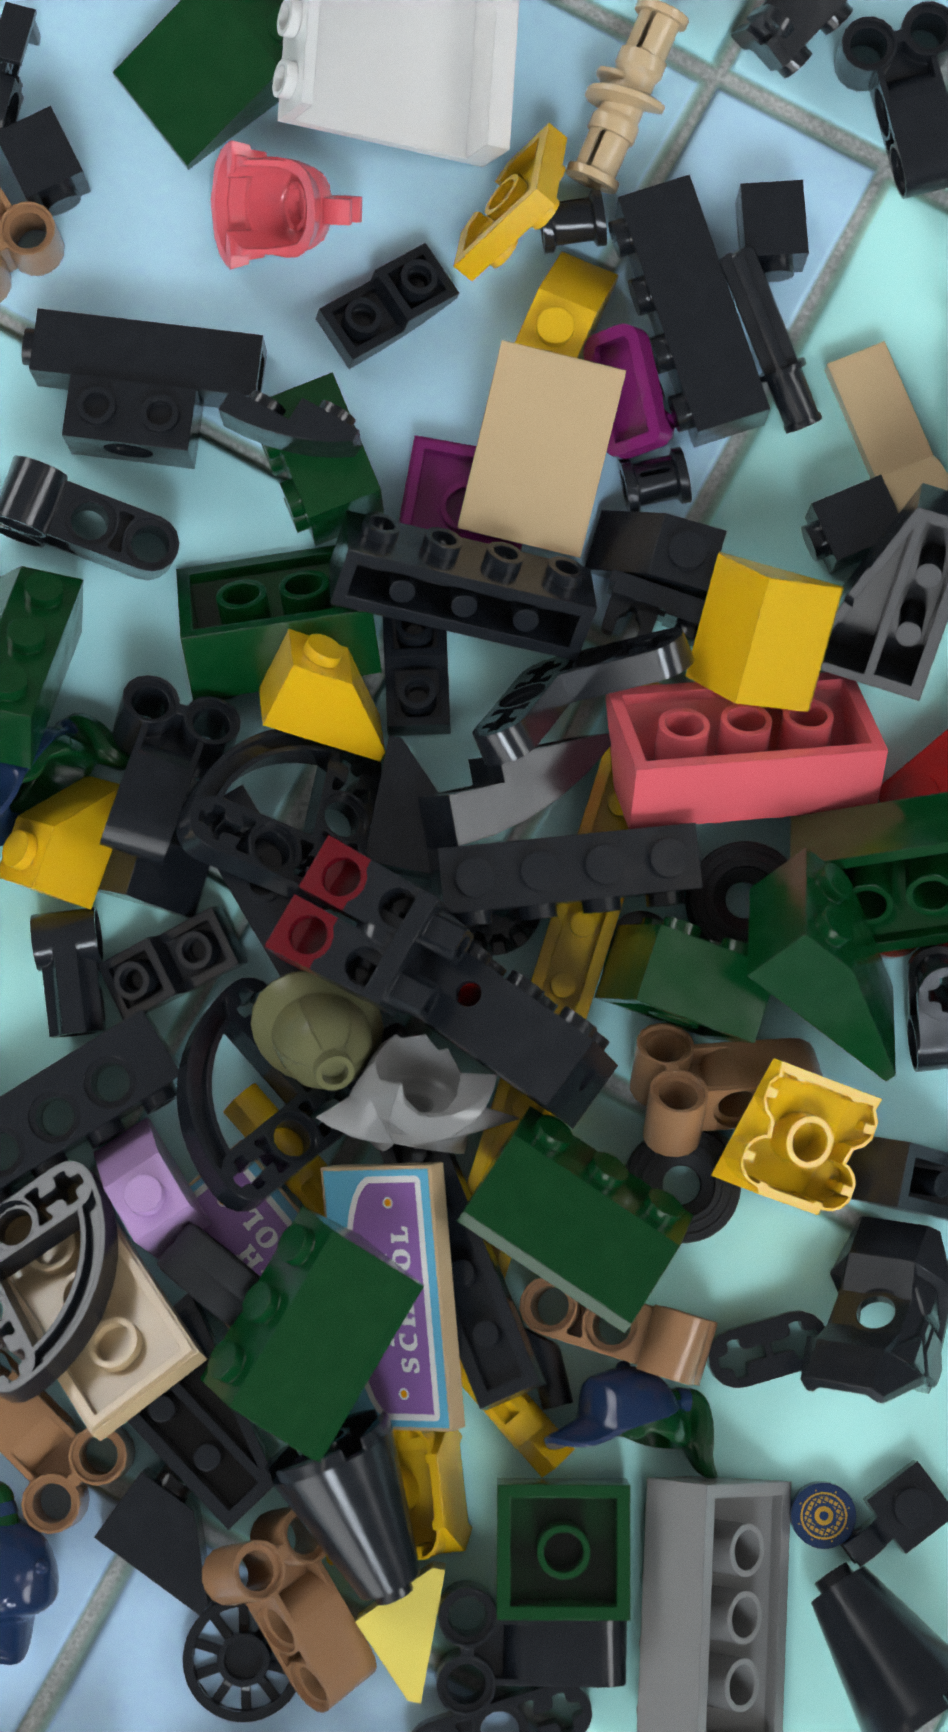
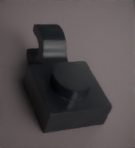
(904, 1510)

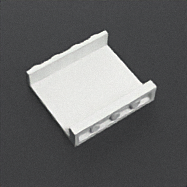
(402, 73)

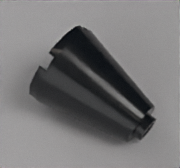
(355, 1506)
(882, 1651)

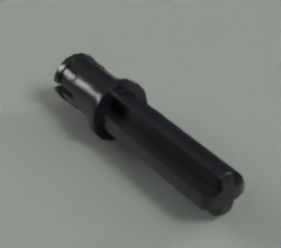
(770, 339)

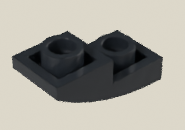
(388, 306)
(309, 430)
(416, 679)
(173, 963)

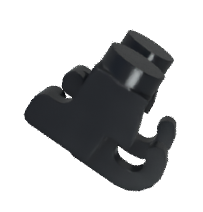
(784, 27)

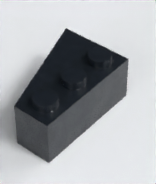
(896, 602)
(203, 1438)

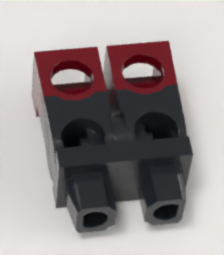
(388, 944)

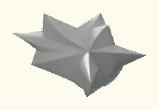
(416, 1099)

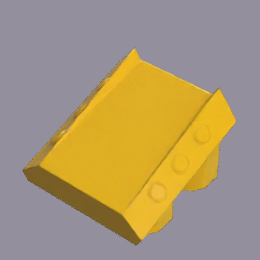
(799, 1139)
(434, 1490)

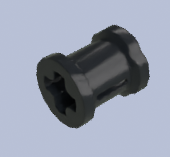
(576, 222)
(655, 480)

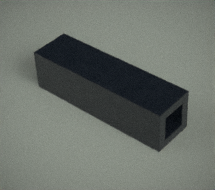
(143, 353)

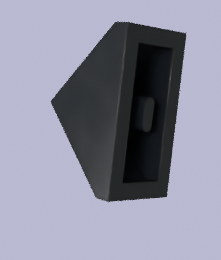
(169, 888)

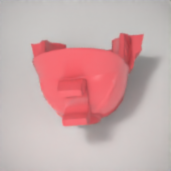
(272, 206)

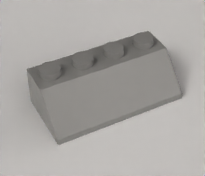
(714, 1605)

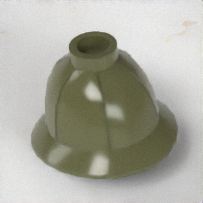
(315, 1030)

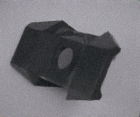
(895, 1266)

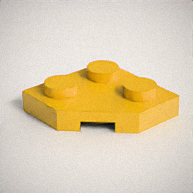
(520, 202)

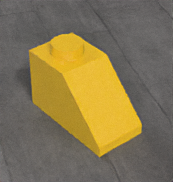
(567, 306)
(321, 696)
(58, 843)

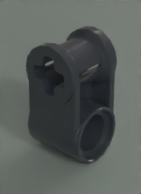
(928, 1008)

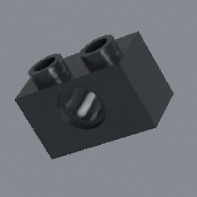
(132, 421)

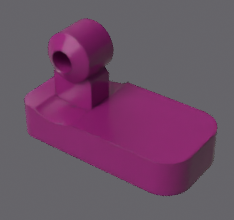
(640, 418)

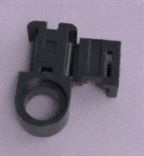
(16, 31)

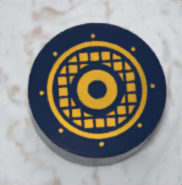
(822, 1514)

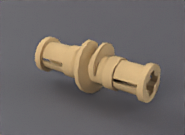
(626, 95)

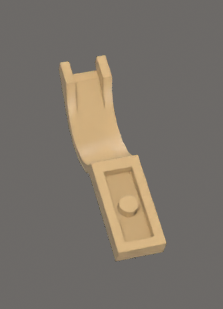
(884, 423)

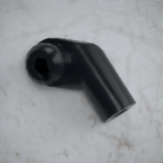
(551, 1363)

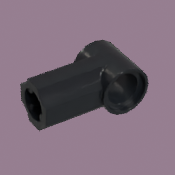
(68, 953)

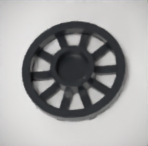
(241, 1662)

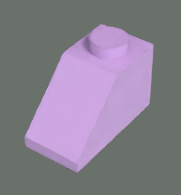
(148, 1188)

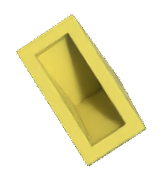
(405, 1630)

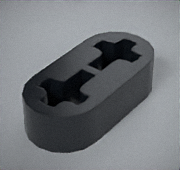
(761, 1333)

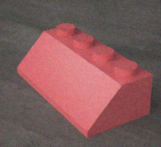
(705, 760)

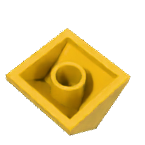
(763, 634)

